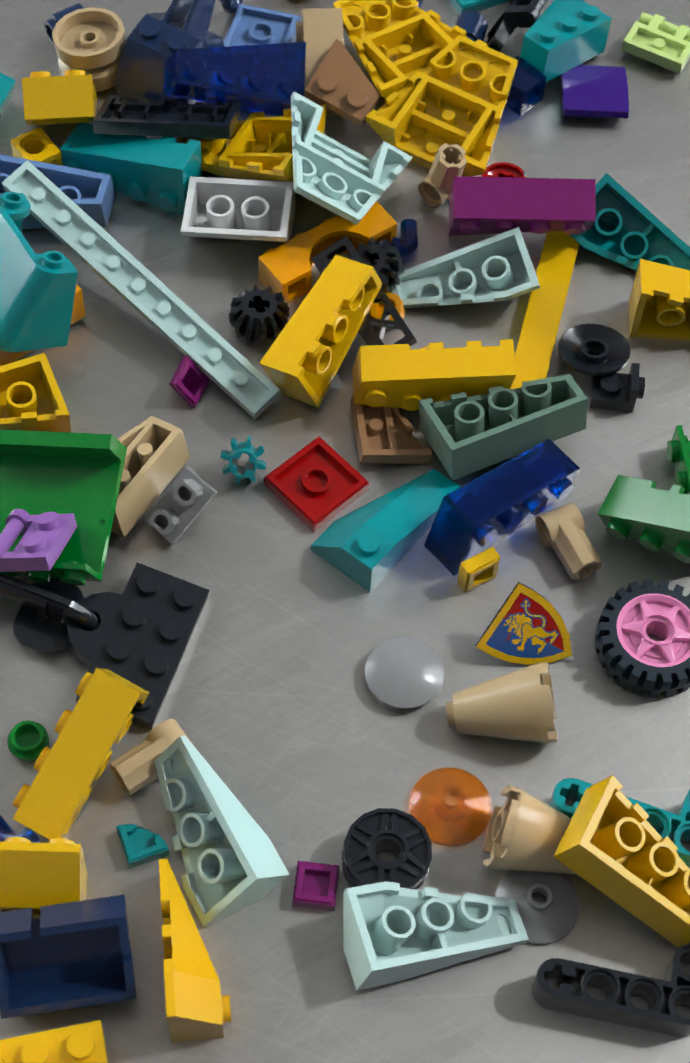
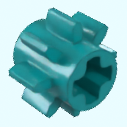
(235, 454)

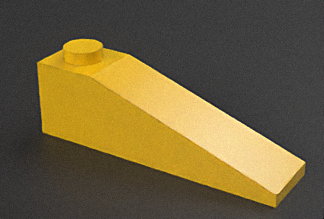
(191, 983)

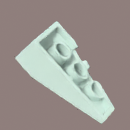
(475, 274)
(221, 845)
(411, 932)

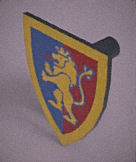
(526, 630)

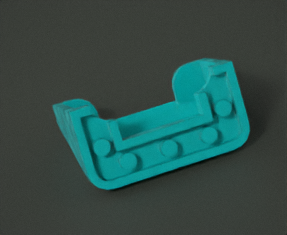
(34, 288)

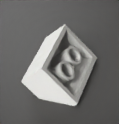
(239, 209)

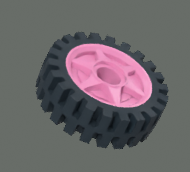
(630, 652)

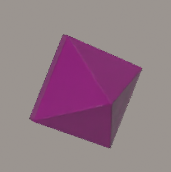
(189, 381)

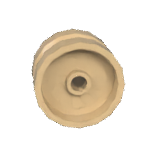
(90, 42)

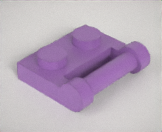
(42, 540)

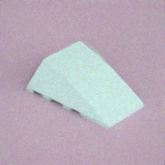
(334, 173)

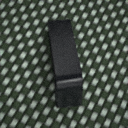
(619, 988)

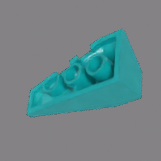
(629, 231)
(381, 532)

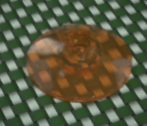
(451, 823)

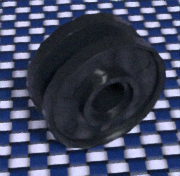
(386, 831)

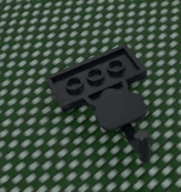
(137, 634)

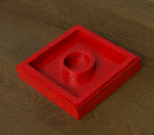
(316, 483)

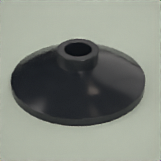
(594, 349)

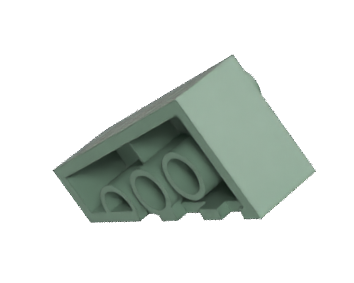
(502, 423)

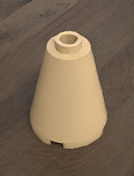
(508, 707)
(525, 834)

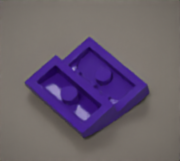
(595, 92)

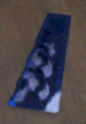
(255, 74)
(499, 503)

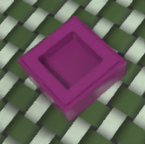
(315, 885)

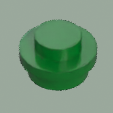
(27, 740)

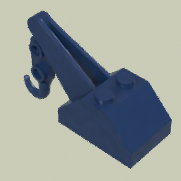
(158, 38)

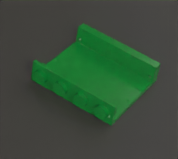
(65, 477)

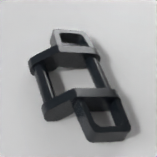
(519, 13)

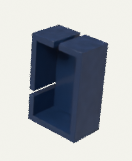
(65, 957)

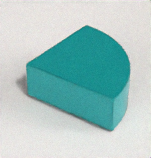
(140, 845)

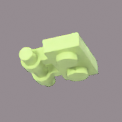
(659, 42)

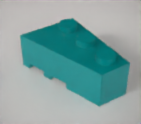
(565, 37)

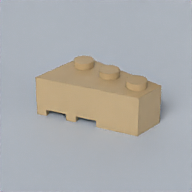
(319, 30)
(152, 460)

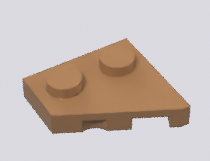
(342, 86)
(386, 436)

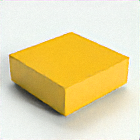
(478, 569)

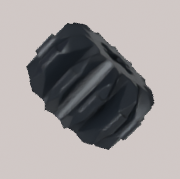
(384, 259)
(258, 314)

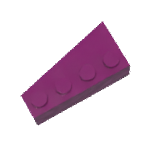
(531, 204)

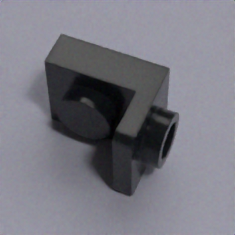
(617, 390)

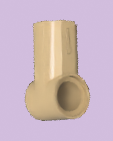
(447, 163)
(565, 532)
(138, 766)

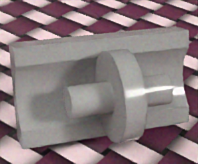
(180, 505)

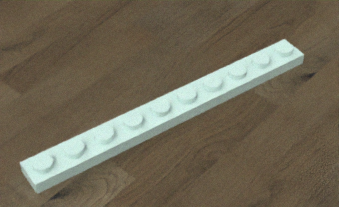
(143, 291)

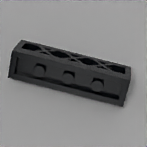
(366, 330)

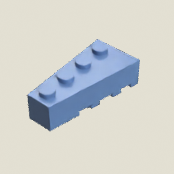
(87, 189)

